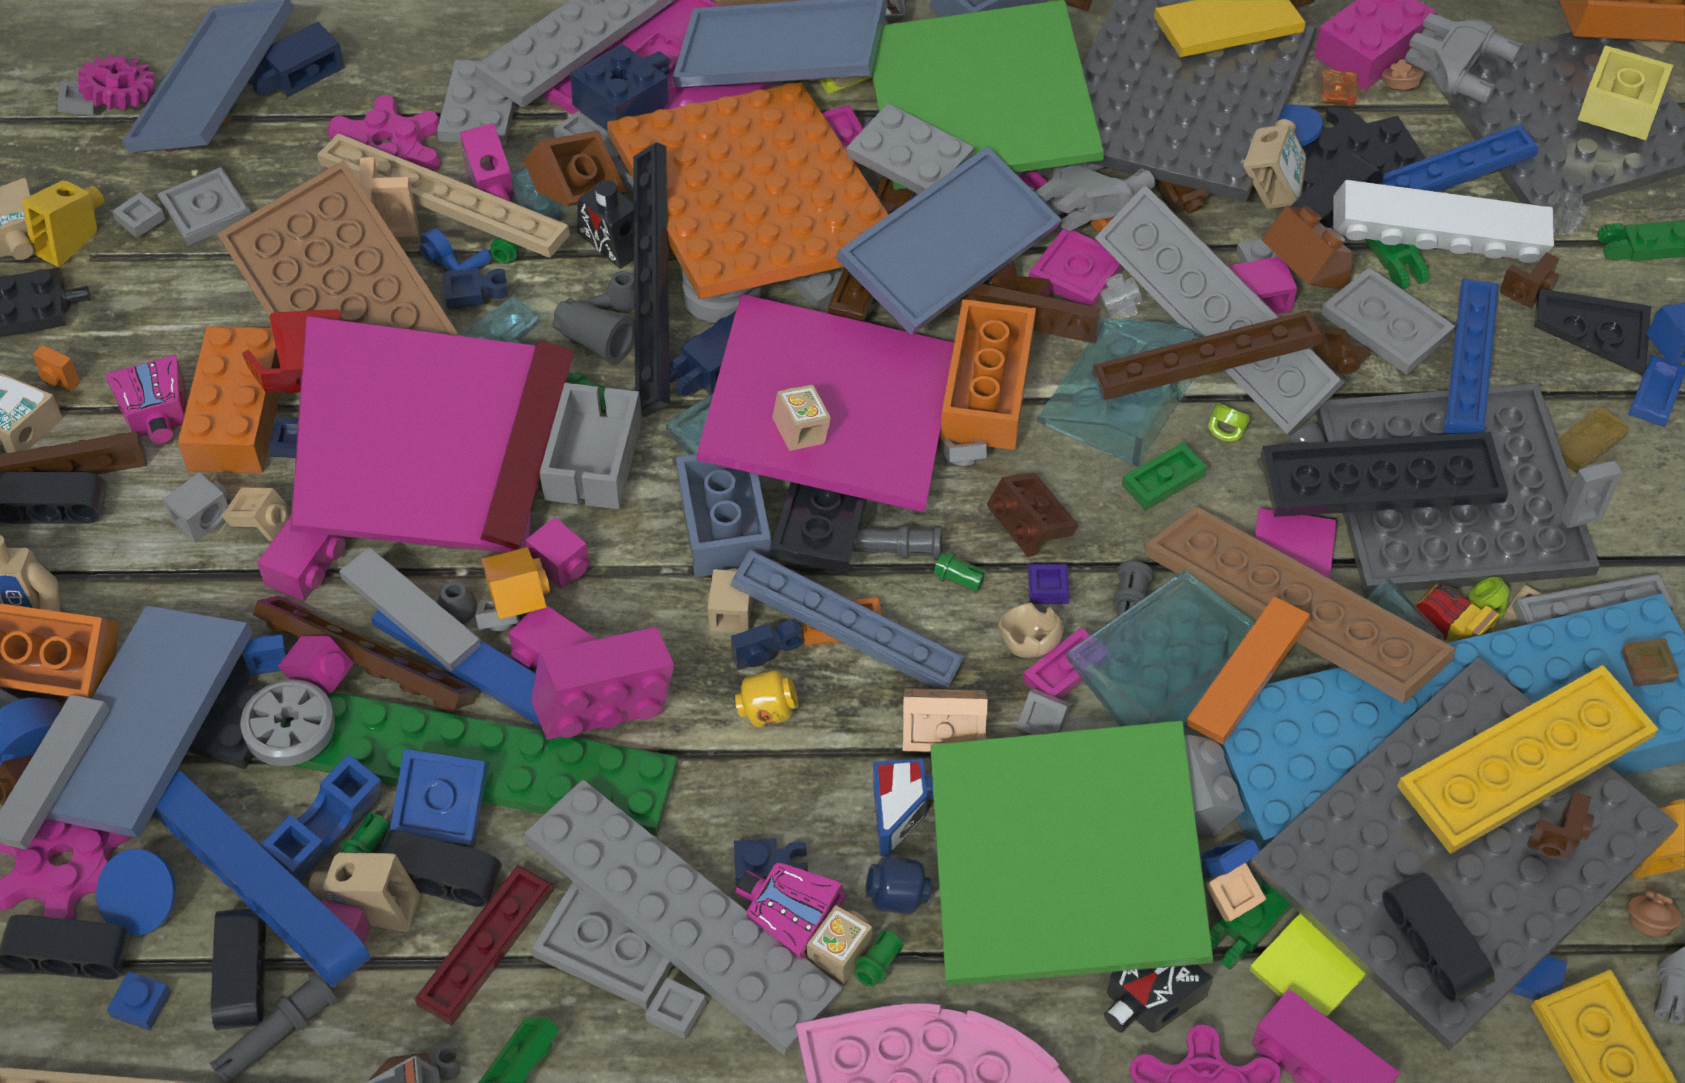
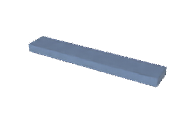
(847, 621)

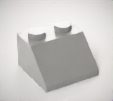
(1212, 786)

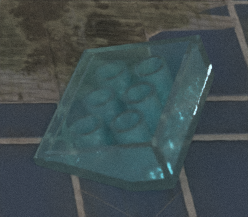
(1126, 423)
(1161, 652)

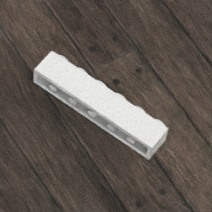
(1443, 221)

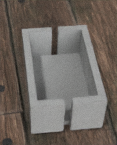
(589, 452)

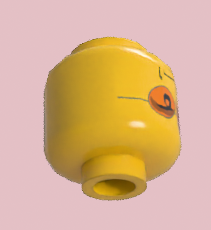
(767, 698)

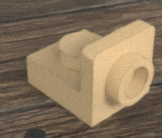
(258, 509)

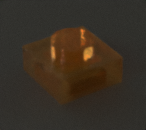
(1339, 87)
(1649, 662)

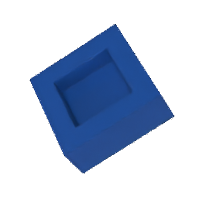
(264, 654)
(138, 1000)

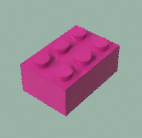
(1370, 36)
(601, 683)

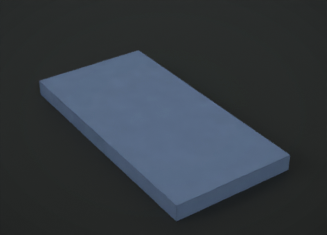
(780, 42)
(208, 76)
(948, 240)
(157, 702)

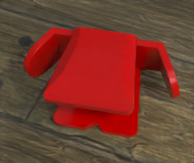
(288, 335)

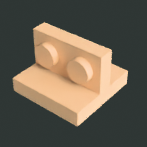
(391, 198)
(942, 717)

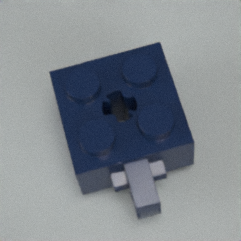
(620, 85)

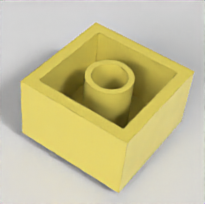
(1625, 92)

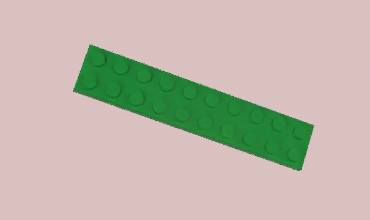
(523, 765)

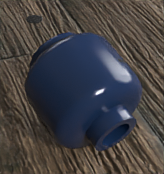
(897, 885)

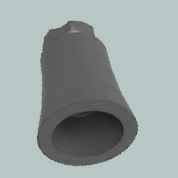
(596, 329)

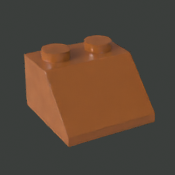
(571, 167)
(1310, 248)

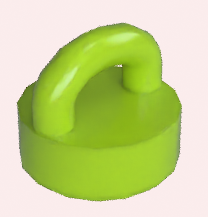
(1230, 416)
(1492, 593)

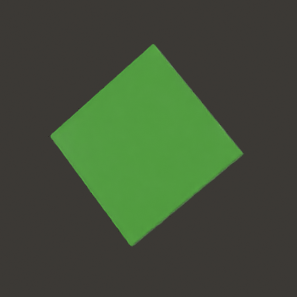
(994, 82)
(1068, 854)

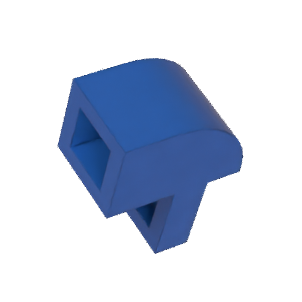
(25, 726)

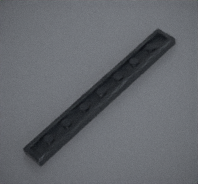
(651, 279)

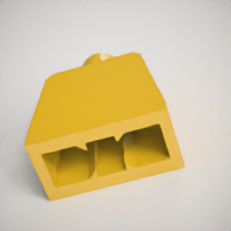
(61, 220)

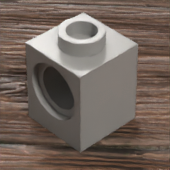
(197, 506)

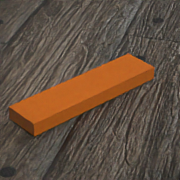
(1248, 670)

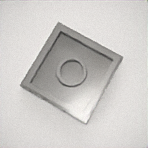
(203, 205)

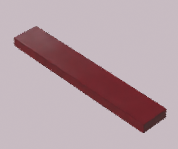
(527, 445)

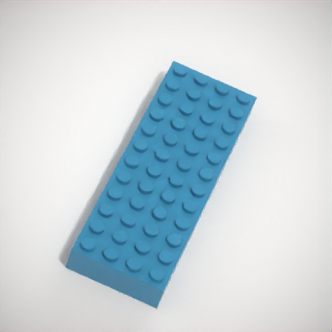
(1322, 724)

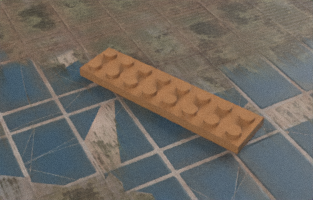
(1341, 624)

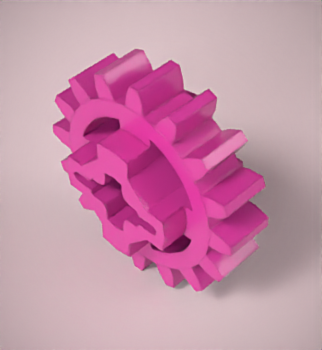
(115, 82)

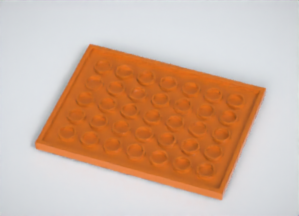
(753, 187)

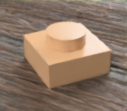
(1235, 892)

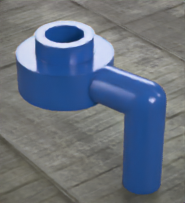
(437, 249)

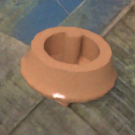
(1402, 76)
(1653, 914)

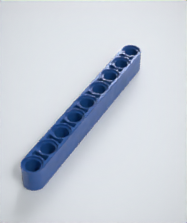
(260, 881)

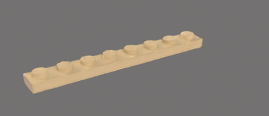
(455, 198)

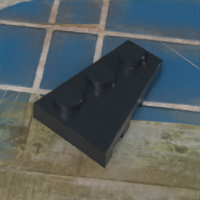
(1597, 325)

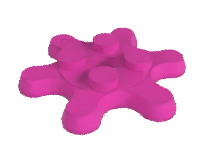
(385, 123)
(61, 885)
(1203, 1064)

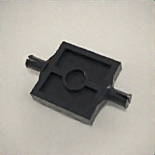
(36, 301)

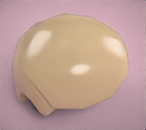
(1029, 631)

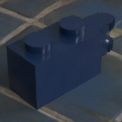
(298, 62)
(701, 358)

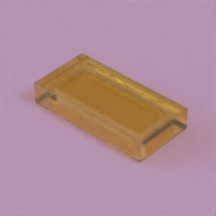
(1591, 438)

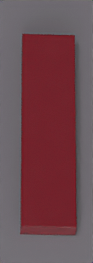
(484, 945)

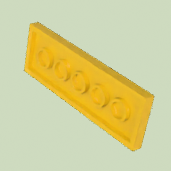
(1526, 758)

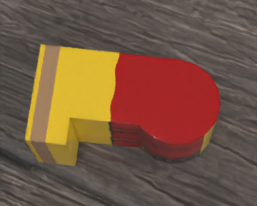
(1456, 616)

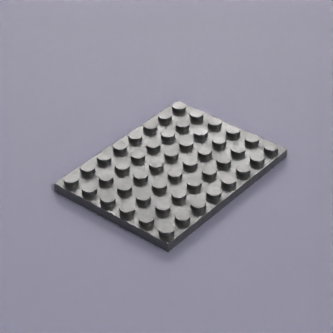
(1186, 114)
(1508, 895)

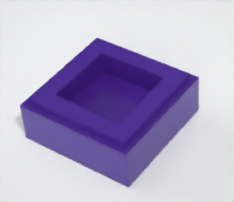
(1048, 583)

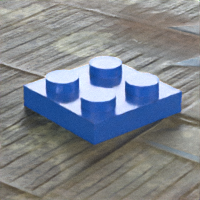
(439, 796)

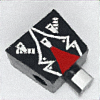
(607, 222)
(1154, 995)

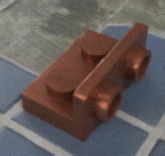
(1030, 512)

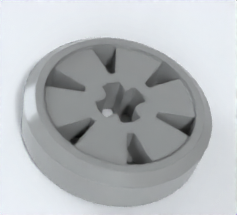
(308, 731)

